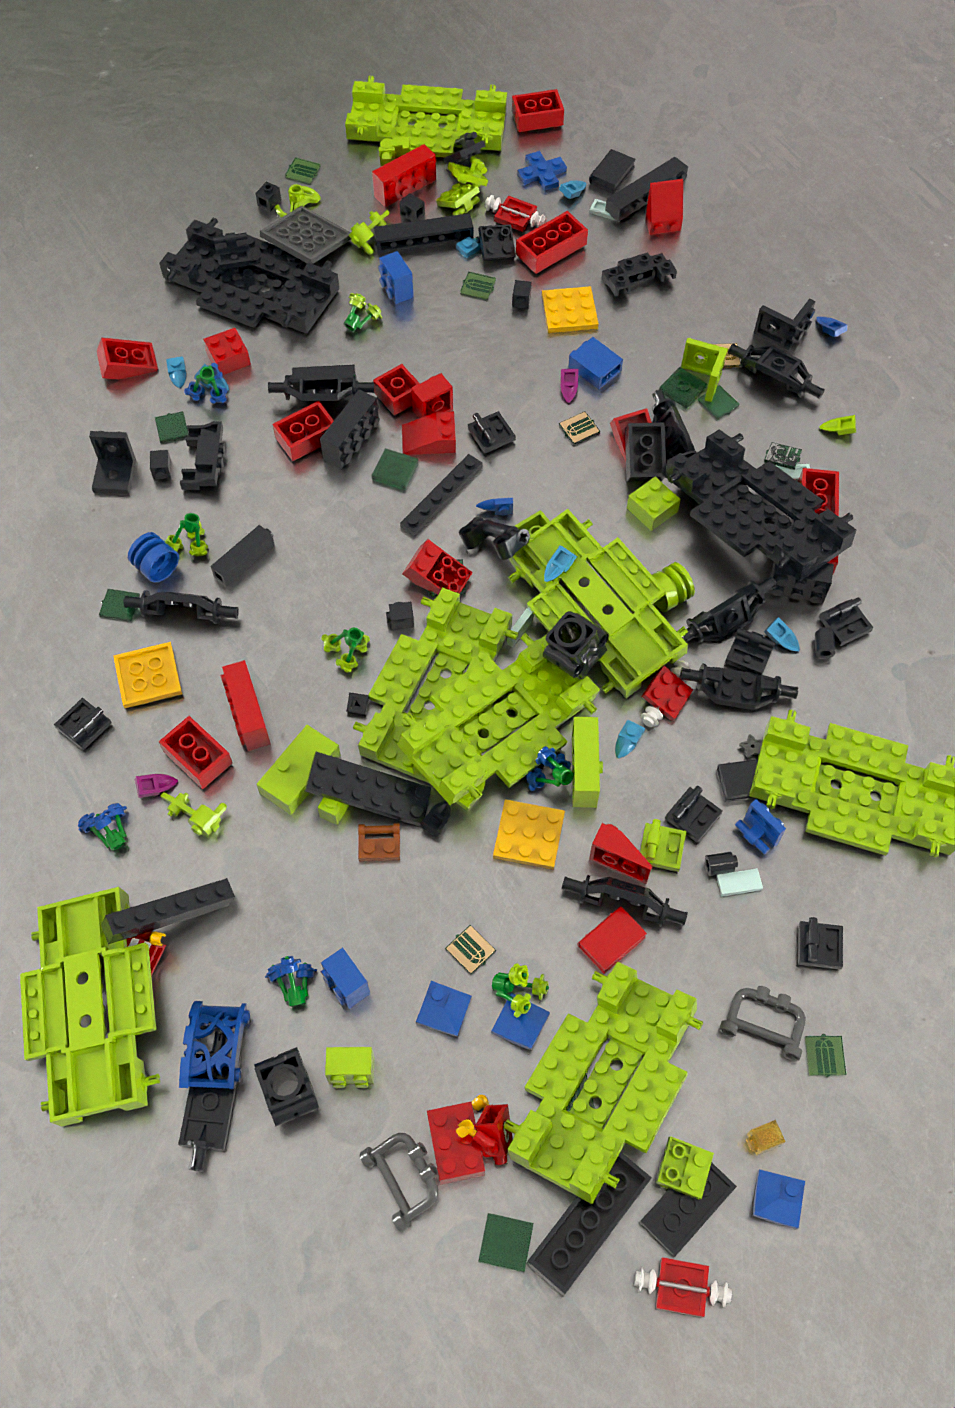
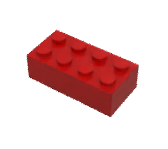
(404, 175)
(551, 242)
(244, 706)

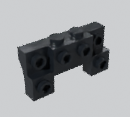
(636, 270)
(208, 455)

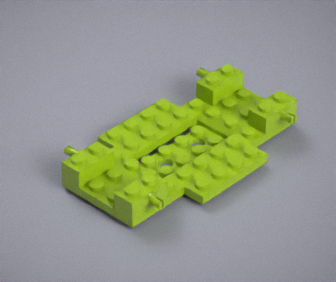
(385, 116)
(462, 639)
(636, 641)
(454, 757)
(914, 812)
(82, 1065)
(572, 1145)

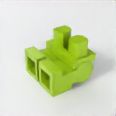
(392, 149)

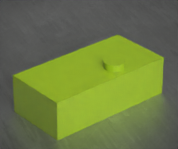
(586, 762)
(288, 776)

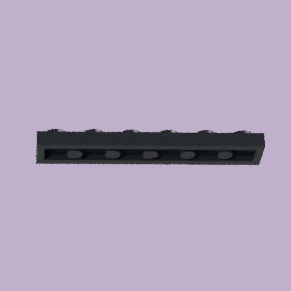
(441, 495)

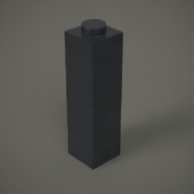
(323, 376)
(243, 555)

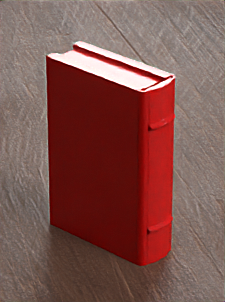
(612, 939)

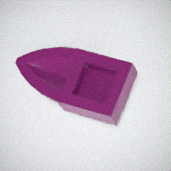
(569, 383)
(153, 784)

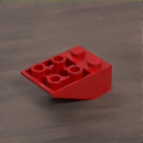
(436, 569)

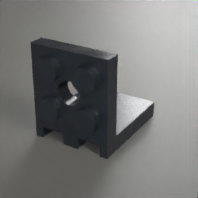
(786, 330)
(114, 457)

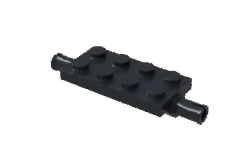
(207, 1112)

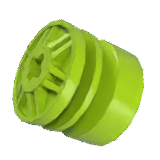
(676, 584)

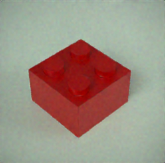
(227, 351)
(395, 388)
(432, 396)

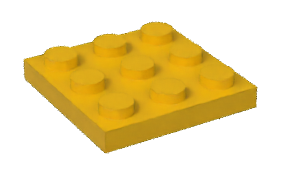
(569, 309)
(147, 675)
(529, 834)

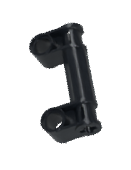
(507, 538)

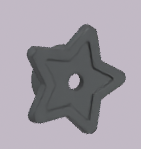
(747, 746)

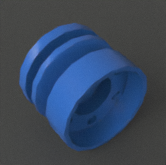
(153, 557)

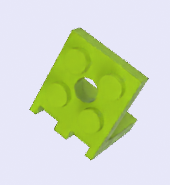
(711, 365)

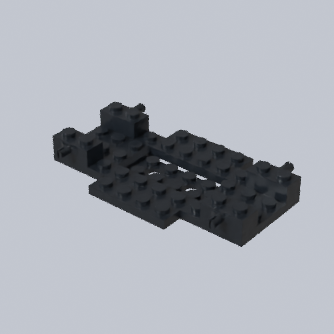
(292, 304)
(721, 477)

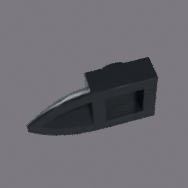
(437, 818)

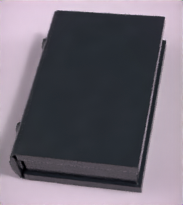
(612, 171)
(737, 779)

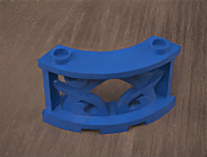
(191, 1066)

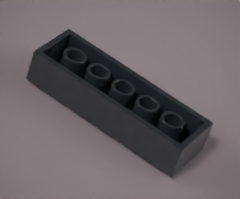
(586, 1227)

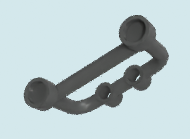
(730, 1026)
(427, 1173)

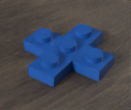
(542, 170)

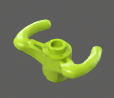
(299, 198)

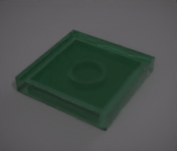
(683, 387)
(394, 468)
(506, 1242)

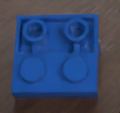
(762, 826)

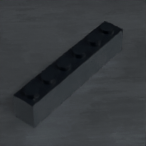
(636, 194)
(423, 233)
(167, 911)

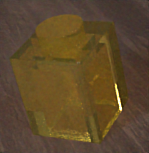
(765, 1138)

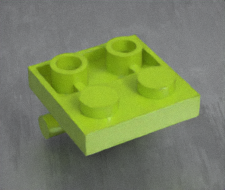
(470, 174)
(460, 197)
(662, 845)
(684, 1168)

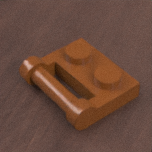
(379, 849)

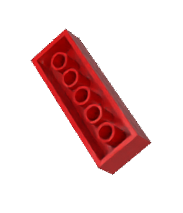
(826, 486)

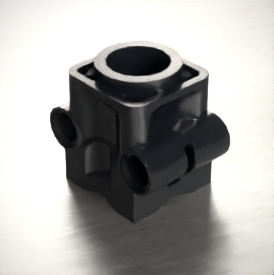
(575, 644)
(276, 1071)

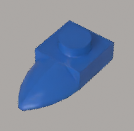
(832, 326)
(500, 506)

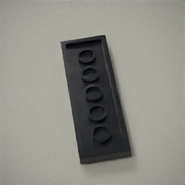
(368, 789)

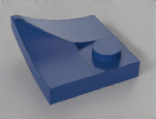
(443, 1009)
(521, 1030)
(778, 1199)

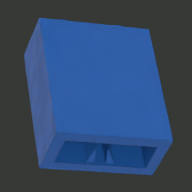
(595, 362)

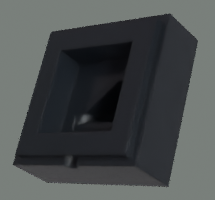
(357, 703)

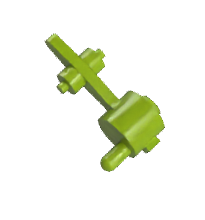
(362, 233)
(202, 820)

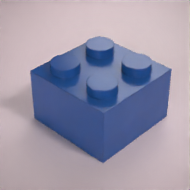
(396, 277)
(345, 977)

